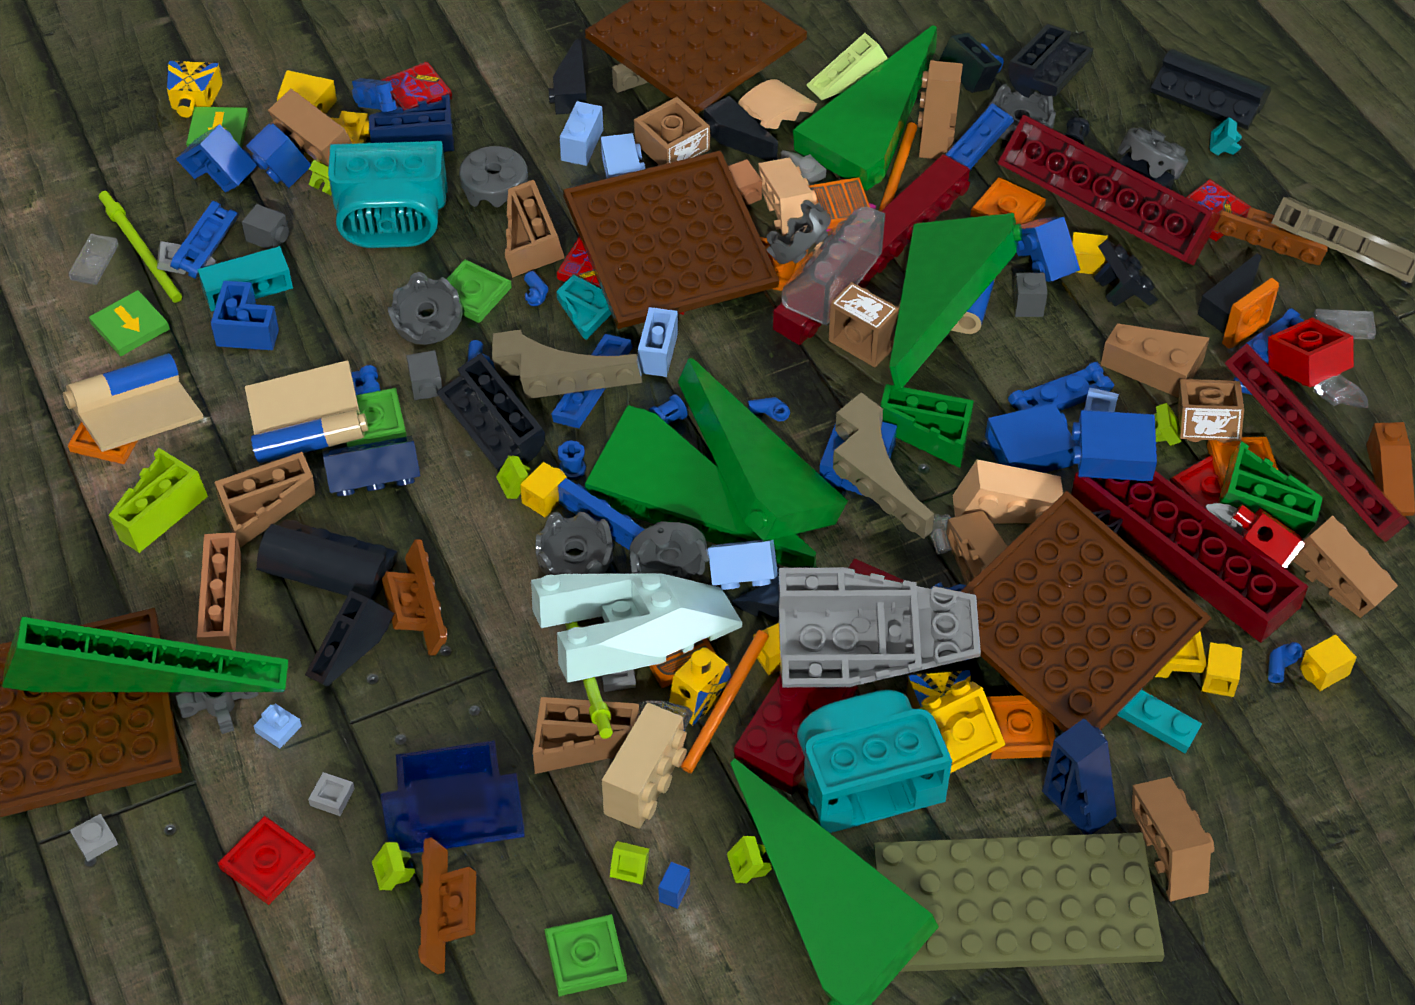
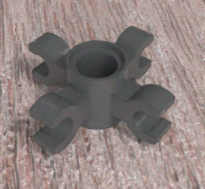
(218, 706)

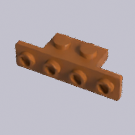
(1260, 231)
(415, 600)
(446, 905)

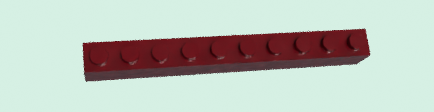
(918, 203)

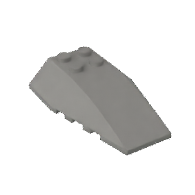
(865, 628)

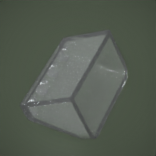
(835, 263)

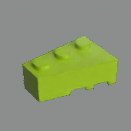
(157, 501)

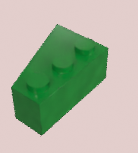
(929, 421)
(1262, 486)

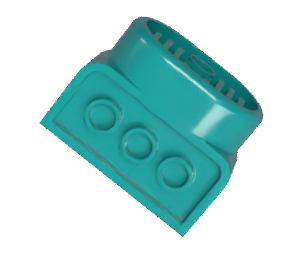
(387, 192)
(872, 759)

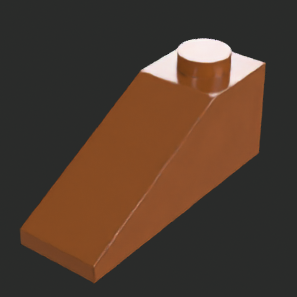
(1392, 464)

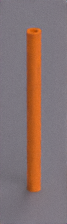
(899, 165)
(724, 701)

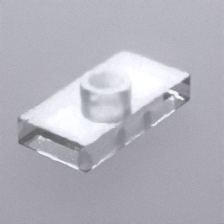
(93, 259)
(1356, 323)

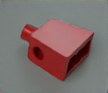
(1278, 543)

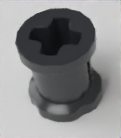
(1073, 129)

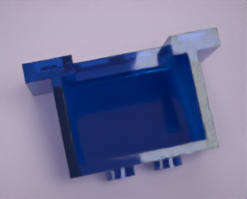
(452, 798)

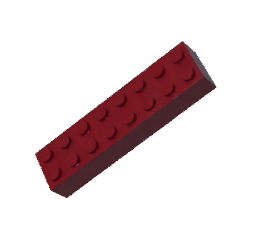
(1109, 190)
(1198, 550)
(770, 740)

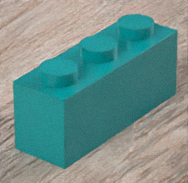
(264, 269)

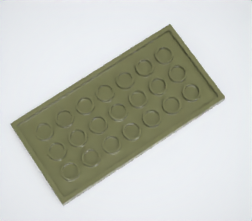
(1029, 900)

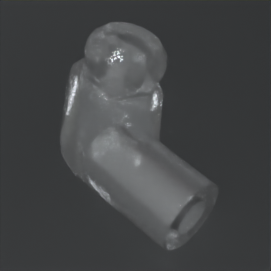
(939, 534)

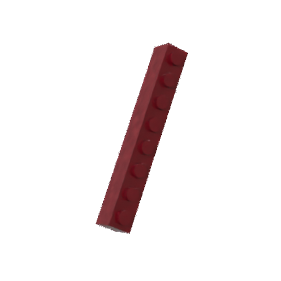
(1317, 443)

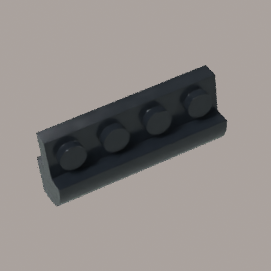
(1047, 62)
(1210, 88)
(492, 413)
(324, 559)

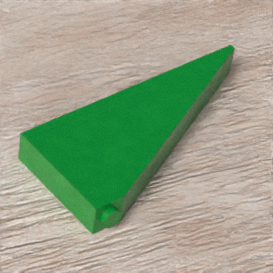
(864, 123)
(944, 277)
(662, 477)
(765, 477)
(87, 659)
(847, 912)

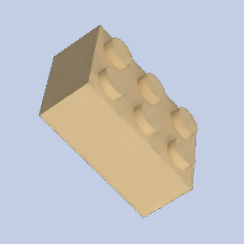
(644, 766)

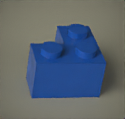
(279, 155)
(219, 157)
(1049, 247)
(240, 321)

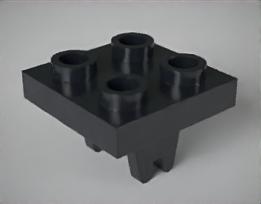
(1128, 271)

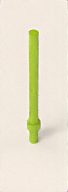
(117, 214)
(598, 709)

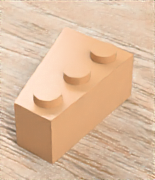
(784, 190)
(1006, 493)

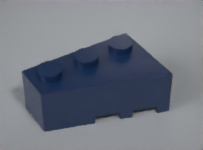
(416, 124)
(1081, 777)

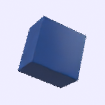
(674, 885)

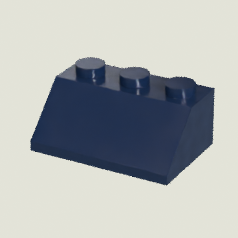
(371, 465)

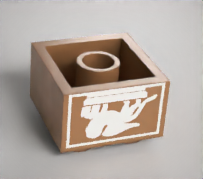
(672, 133)
(863, 324)
(1210, 410)

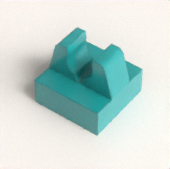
(1225, 138)

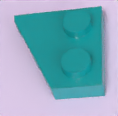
(583, 305)

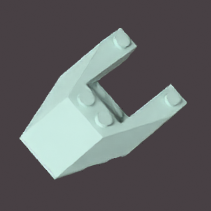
(642, 616)

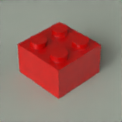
(1310, 352)

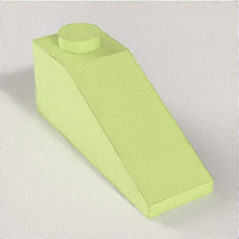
(848, 68)

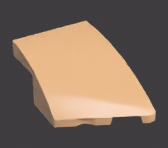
(775, 102)

